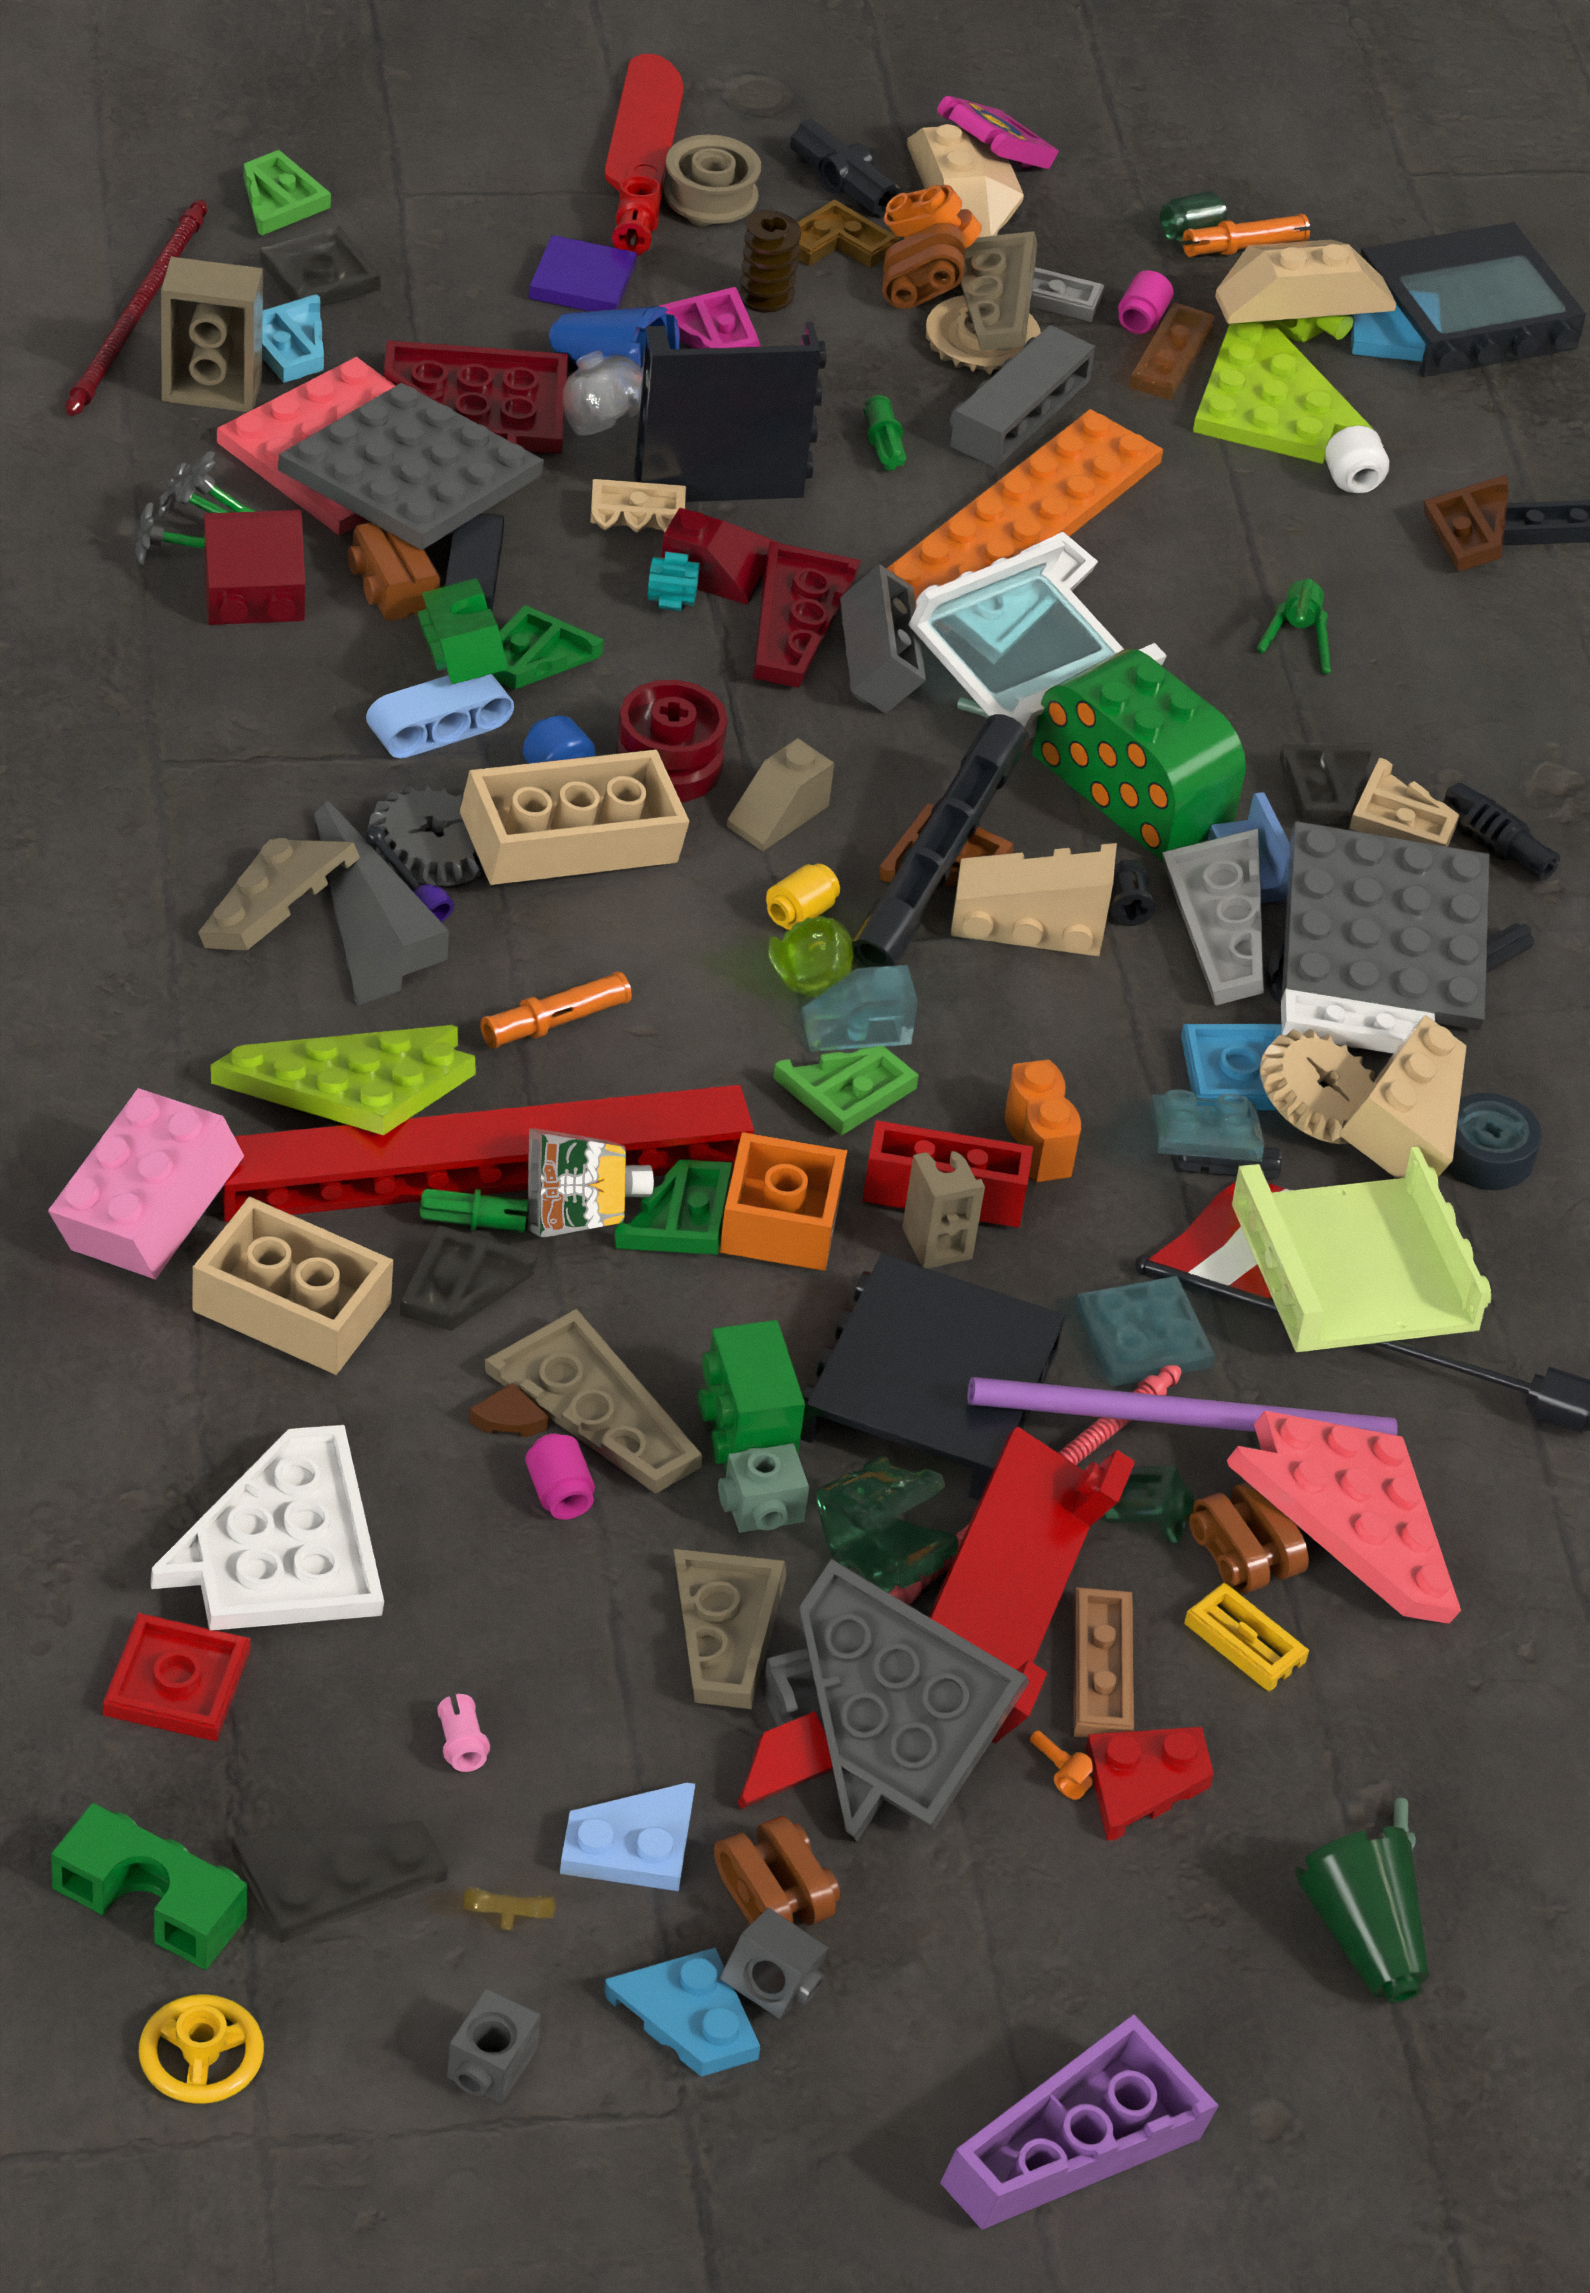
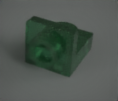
(1155, 1496)

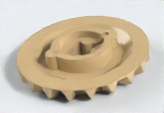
(954, 337)
(1291, 1078)

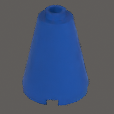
(610, 332)

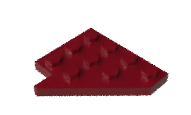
(502, 389)

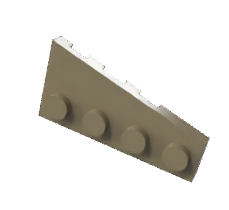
(1000, 288)
(597, 1400)

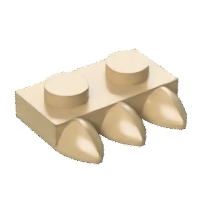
(635, 504)

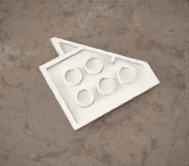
(283, 1540)

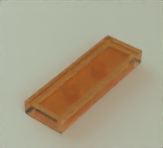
(1171, 351)

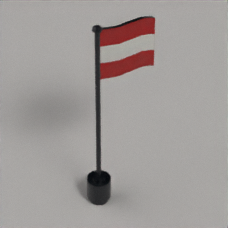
(1219, 1260)

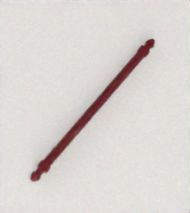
(84, 389)

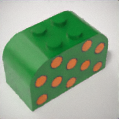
(1143, 750)

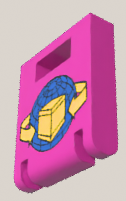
(1003, 133)

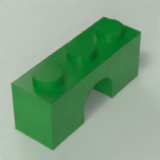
(462, 631)
(114, 1856)

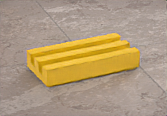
(1239, 1640)

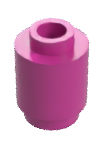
(1145, 302)
(560, 1476)

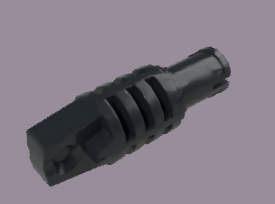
(1500, 831)

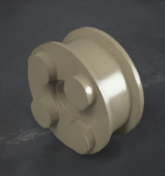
(712, 179)

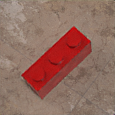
(999, 1165)

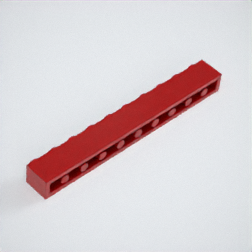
(475, 1150)

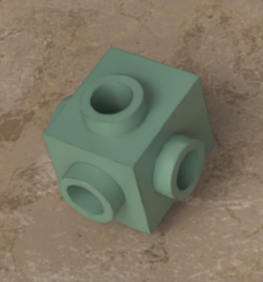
(764, 1488)

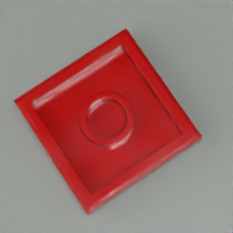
(177, 1677)

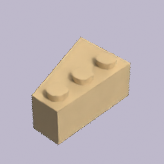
(1036, 901)
(1412, 1102)

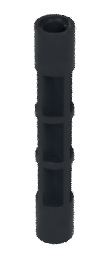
(928, 863)

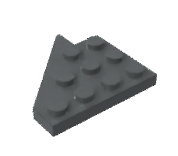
(899, 1699)

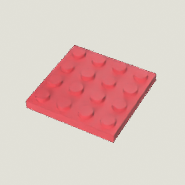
(294, 416)

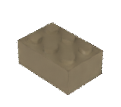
(211, 334)

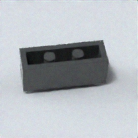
(880, 645)

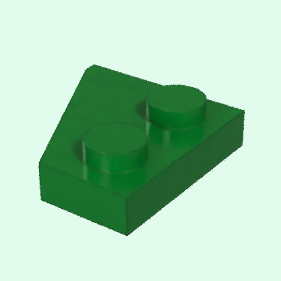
(542, 647)
(682, 1212)

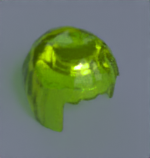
(812, 955)

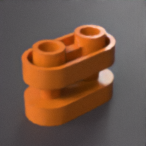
(923, 208)

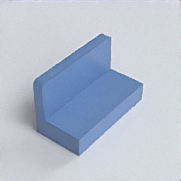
(1272, 845)

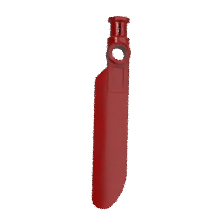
(640, 147)

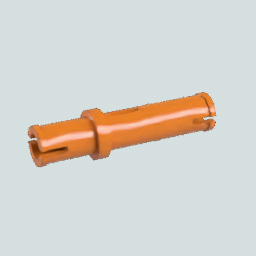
(1231, 237)
(537, 1016)

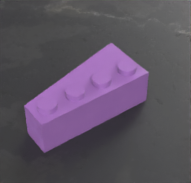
(1083, 2124)

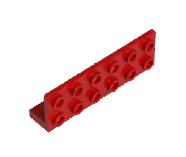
(1023, 1554)

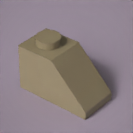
(783, 795)

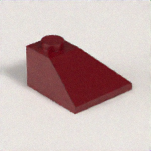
(727, 554)

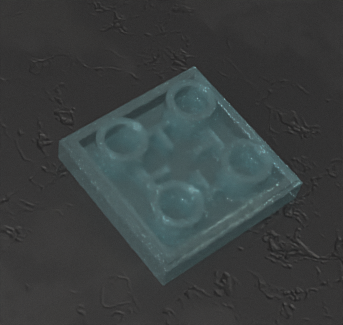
(1207, 1126)
(1143, 1329)

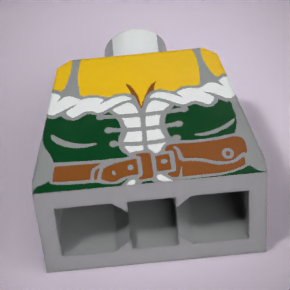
(579, 1182)

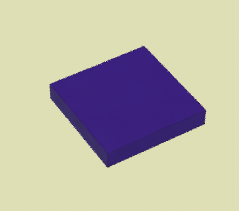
(582, 275)

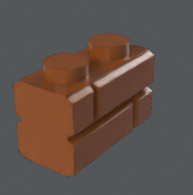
(391, 571)

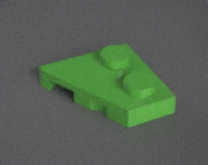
(281, 192)
(848, 1086)

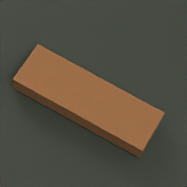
(1102, 1662)

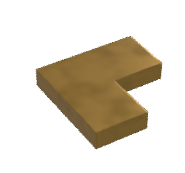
(843, 229)

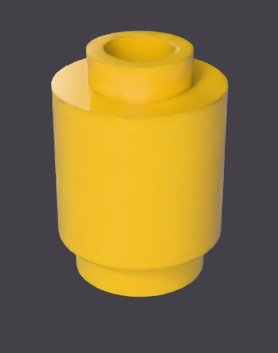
(802, 895)

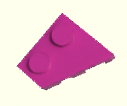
(714, 320)

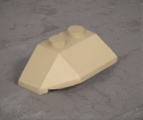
(969, 166)
(1301, 283)

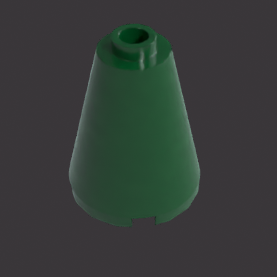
(1372, 1909)

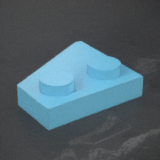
(293, 338)

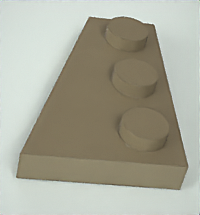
(267, 888)
(727, 1622)

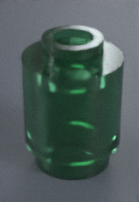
(1192, 212)

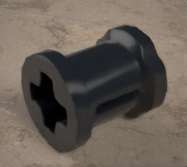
(1131, 893)

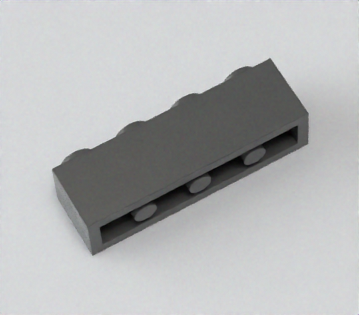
(1021, 396)

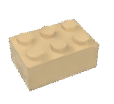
(292, 1285)

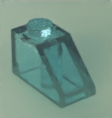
(863, 1011)

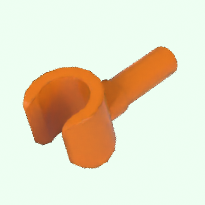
(1074, 1770)

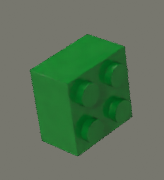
(750, 1390)

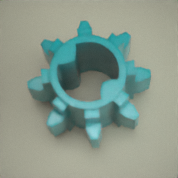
(673, 581)

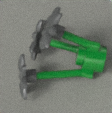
(181, 490)

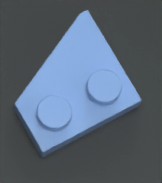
(631, 1838)

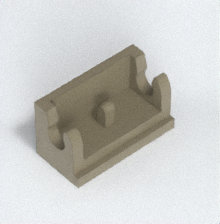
(942, 1211)

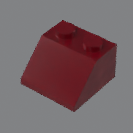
(254, 567)

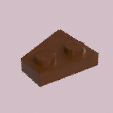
(1471, 521)

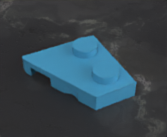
(689, 2011)

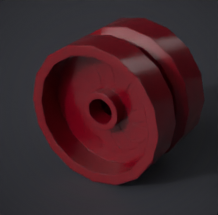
(683, 726)

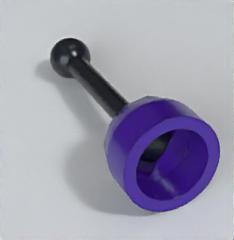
(432, 896)

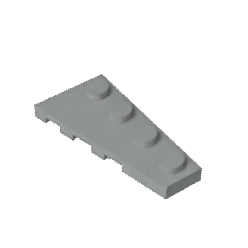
(1221, 907)

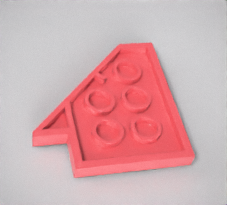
(1358, 1502)

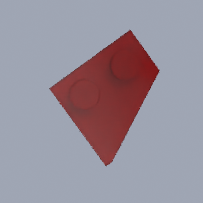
(1146, 1773)

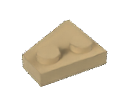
(1402, 810)

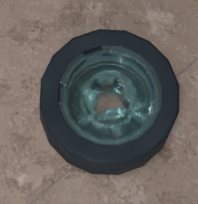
(1494, 1141)

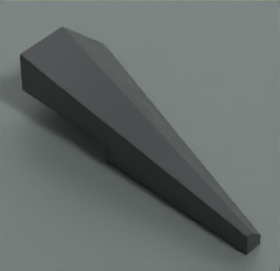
(378, 916)

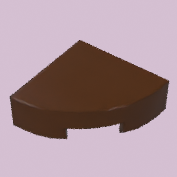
(509, 1412)

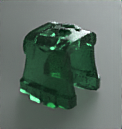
(876, 1541)

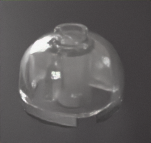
(601, 392)

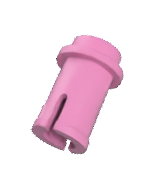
(465, 1744)

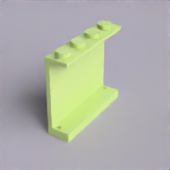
(1362, 1258)

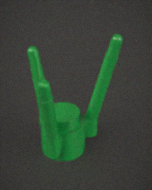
(1302, 610)

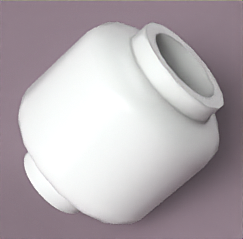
(1357, 459)

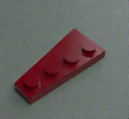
(797, 609)

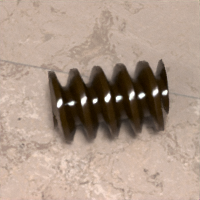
(769, 261)

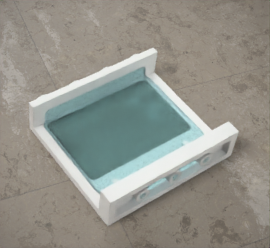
(1013, 632)

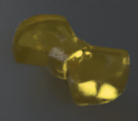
(508, 1905)

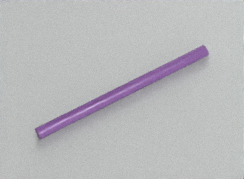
(1148, 1406)

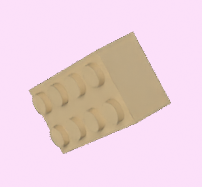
(573, 816)

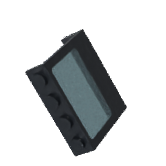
(1478, 297)

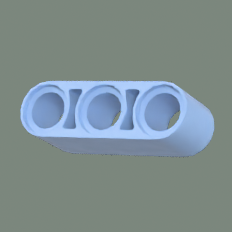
(438, 714)

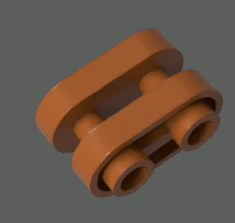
(924, 265)
(1248, 1538)
(777, 1873)

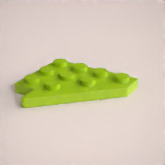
(1271, 396)
(353, 1078)

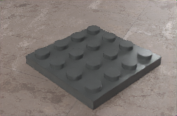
(410, 465)
(1387, 922)

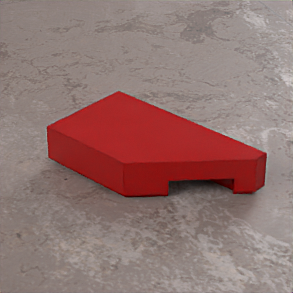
(786, 1759)

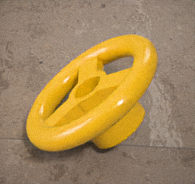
(201, 2019)

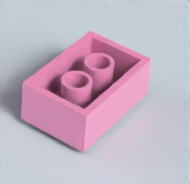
(146, 1183)

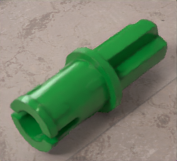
(884, 432)
(473, 1210)

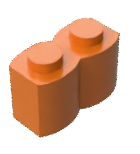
(1043, 1119)

